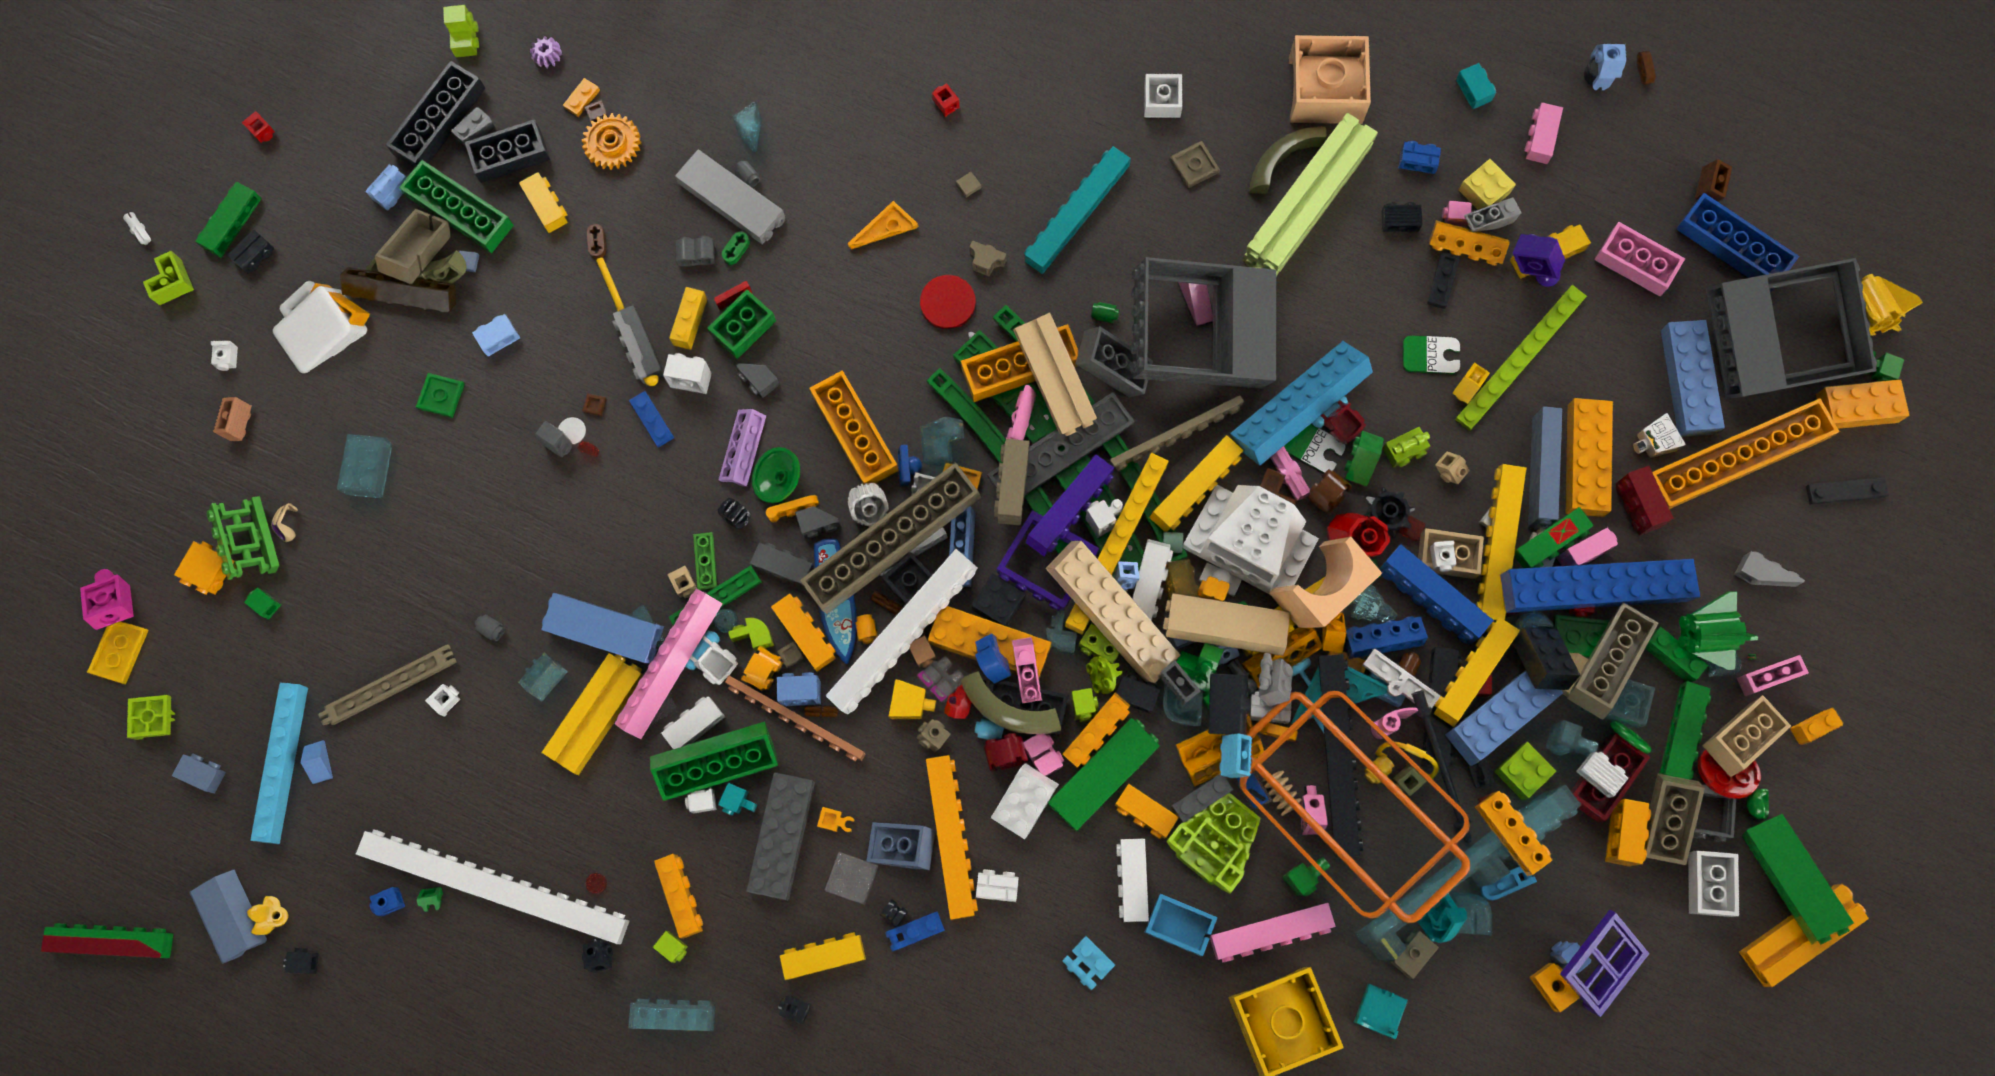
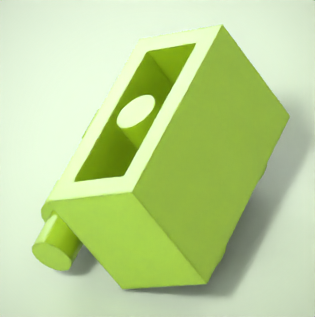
(1406, 447)

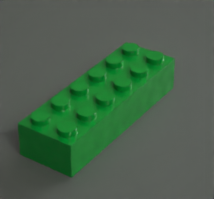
(457, 206)
(713, 761)

